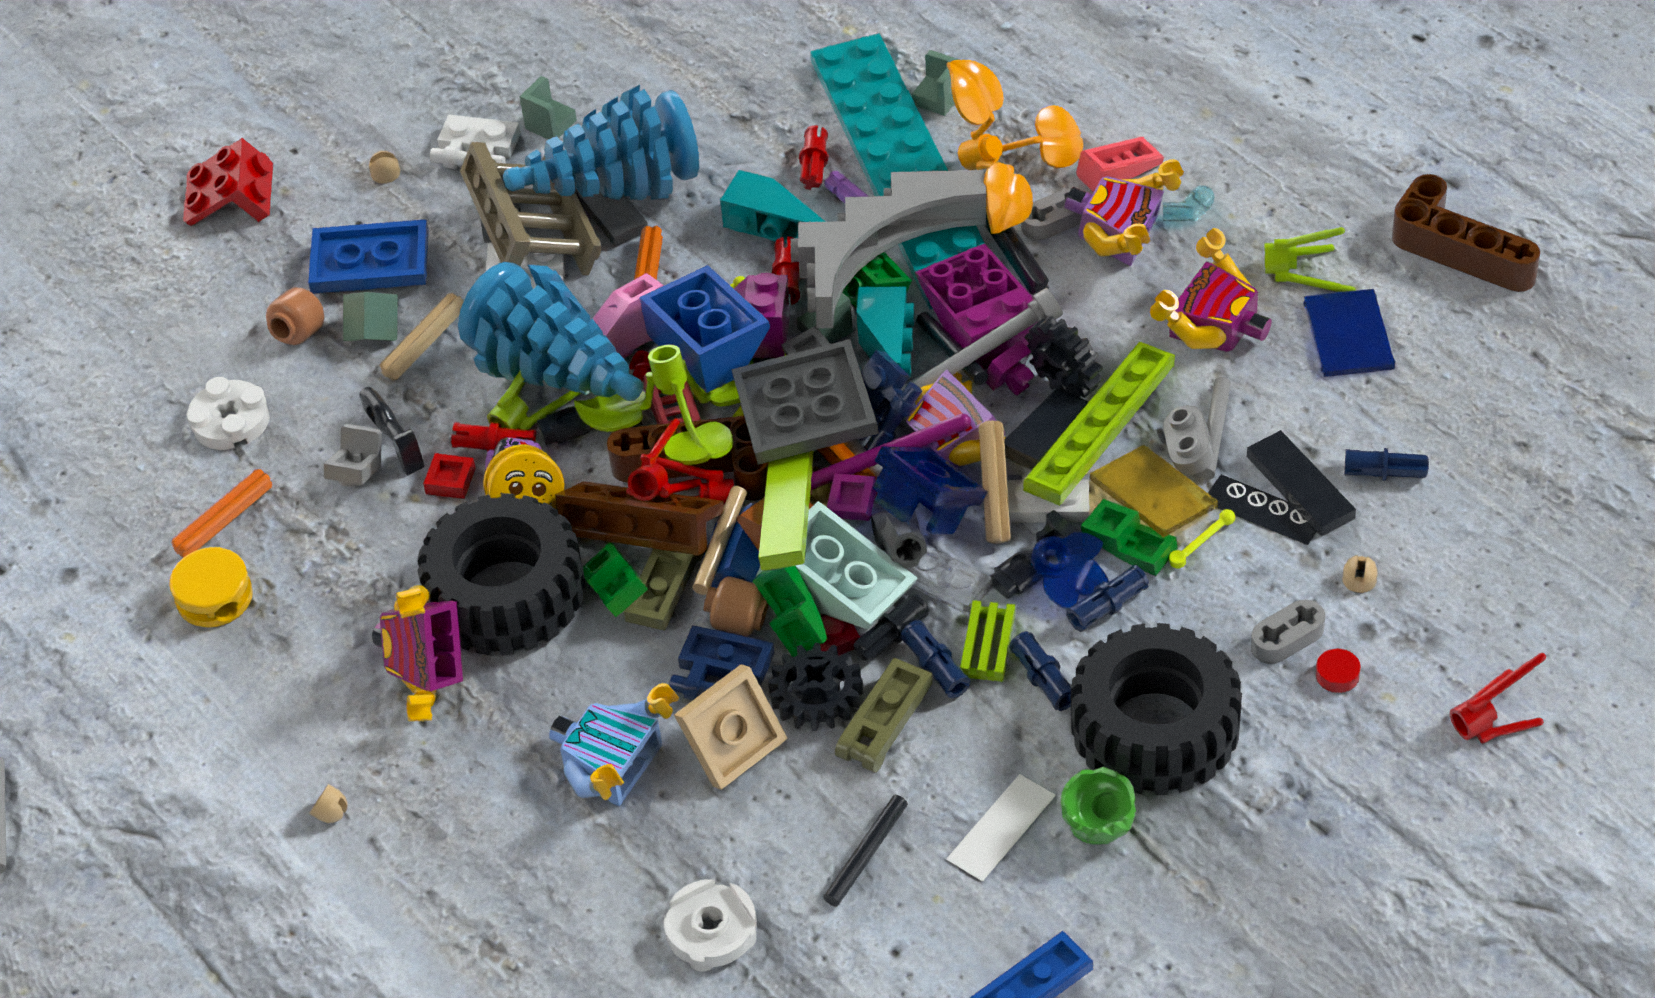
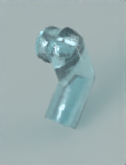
(1192, 207)

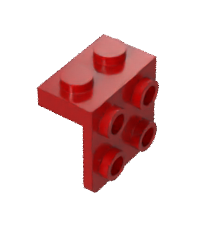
(232, 174)

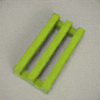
(992, 614)

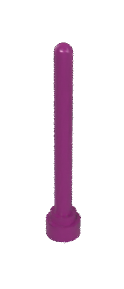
(866, 459)

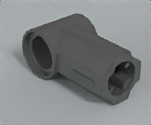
(900, 539)

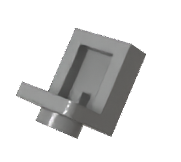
(357, 457)

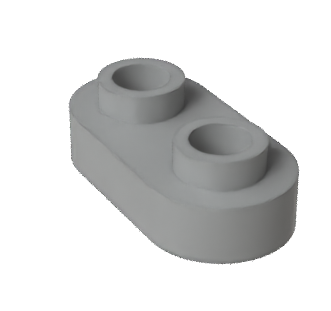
(1188, 440)

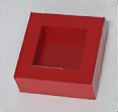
(449, 476)

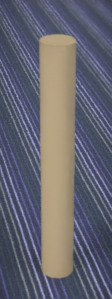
(719, 540)

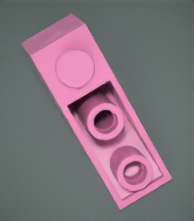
(622, 315)

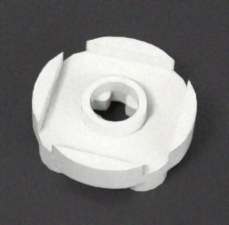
(225, 396)
(717, 946)

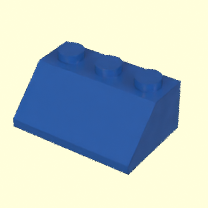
(707, 323)

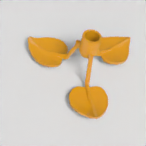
(1008, 195)

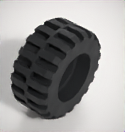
(496, 533)
(1158, 663)

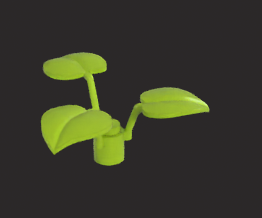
(669, 376)

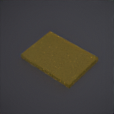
(1153, 489)

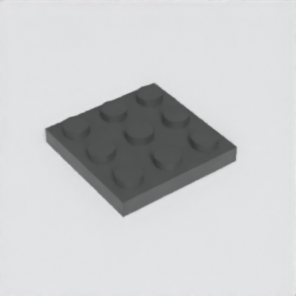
(804, 401)

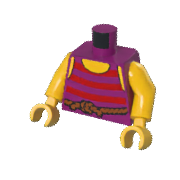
(1215, 305)
(420, 647)

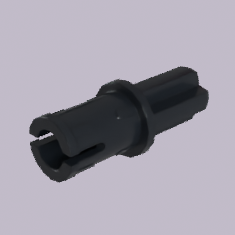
(890, 627)

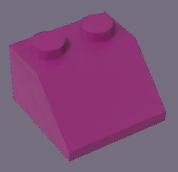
(770, 297)

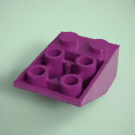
(974, 296)

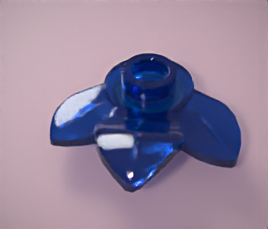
(1076, 568)

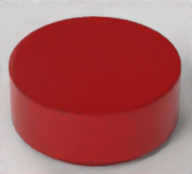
(1338, 670)

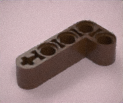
(1460, 242)
(630, 443)

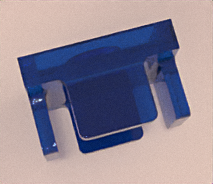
(924, 477)

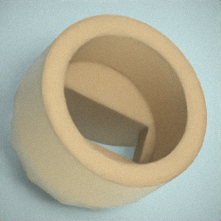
(384, 167)
(1360, 584)
(330, 805)

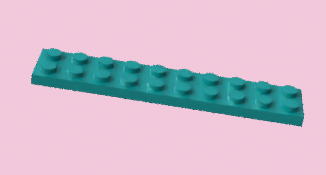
(886, 134)

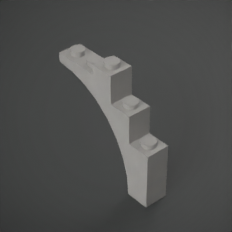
(913, 206)

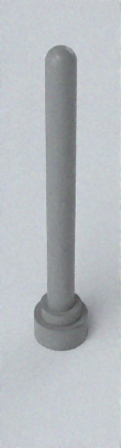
(1041, 307)

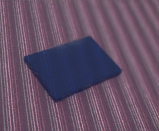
(1349, 333)

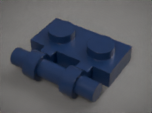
(883, 385)
(717, 655)

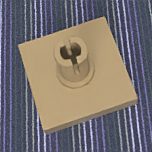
(731, 726)

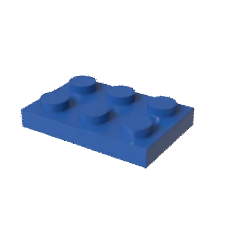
(368, 256)

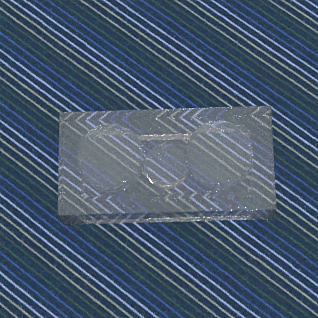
(950, 580)

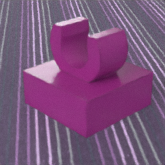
(1011, 369)
(852, 496)

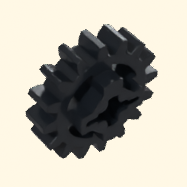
(1063, 357)
(815, 686)

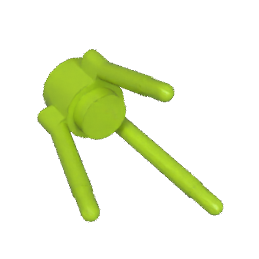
(1283, 256)
(512, 410)

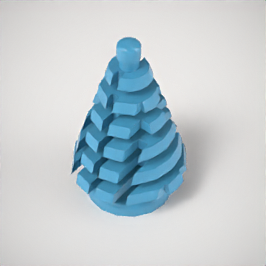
(617, 151)
(540, 334)

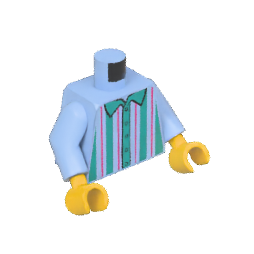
(612, 744)

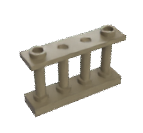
(507, 225)

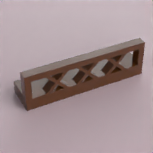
(614, 516)

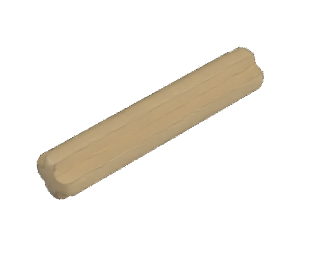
(421, 337)
(995, 482)

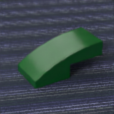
(1127, 538)
(613, 579)
(797, 614)

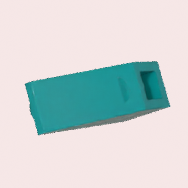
(763, 207)
(884, 323)

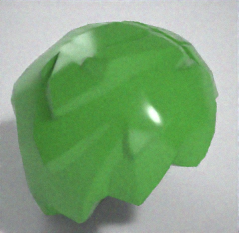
(1098, 805)

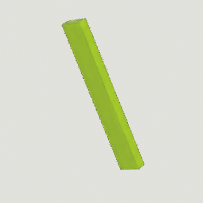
(1098, 423)
(786, 512)

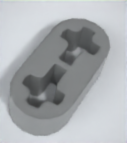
(1050, 217)
(1284, 627)

